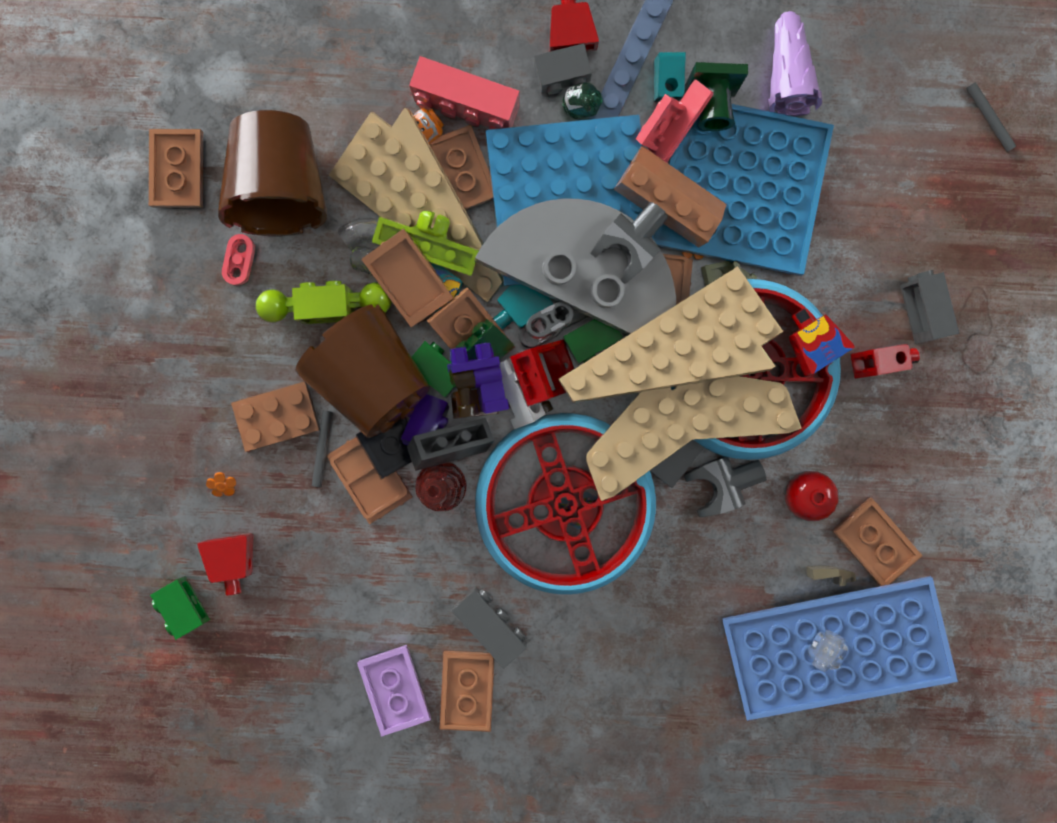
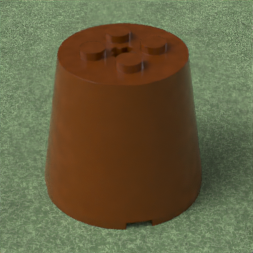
(271, 176)
(365, 371)

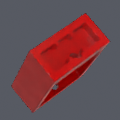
(532, 373)

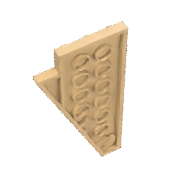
(400, 178)
(697, 341)

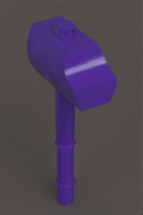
(427, 417)

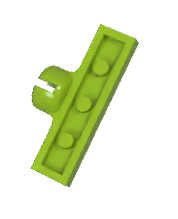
(431, 241)

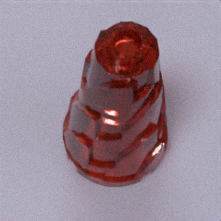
(448, 480)

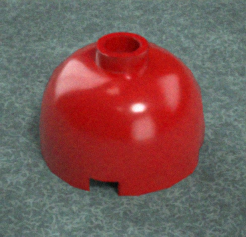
(811, 496)

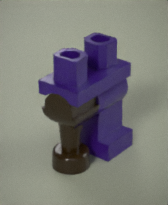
(478, 373)

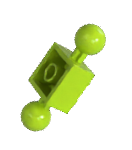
(319, 303)

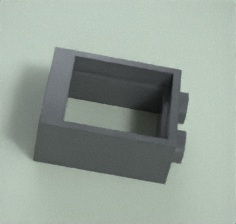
(929, 307)

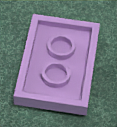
(394, 690)

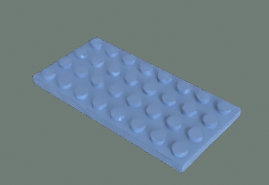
(891, 640)

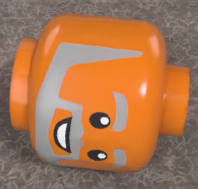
(429, 124)

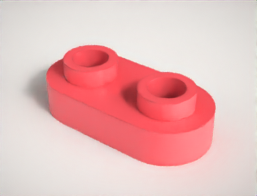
(236, 260)

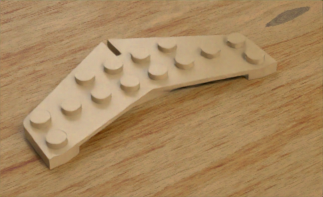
(668, 419)

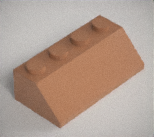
(689, 207)

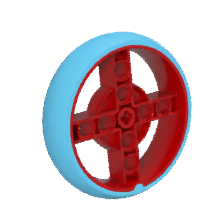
(824, 396)
(496, 526)

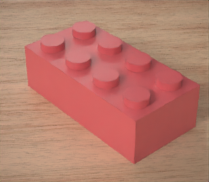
(464, 95)

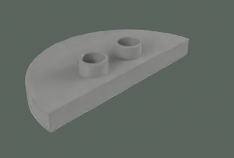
(551, 251)

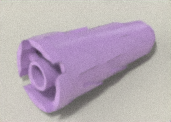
(793, 74)

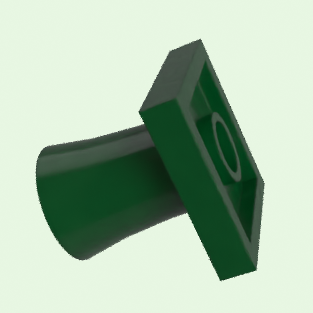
(724, 82)

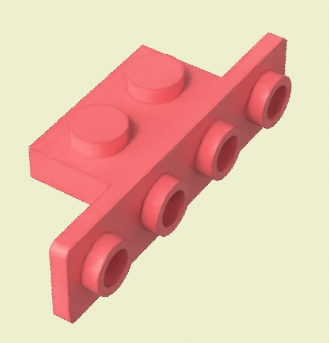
(673, 120)

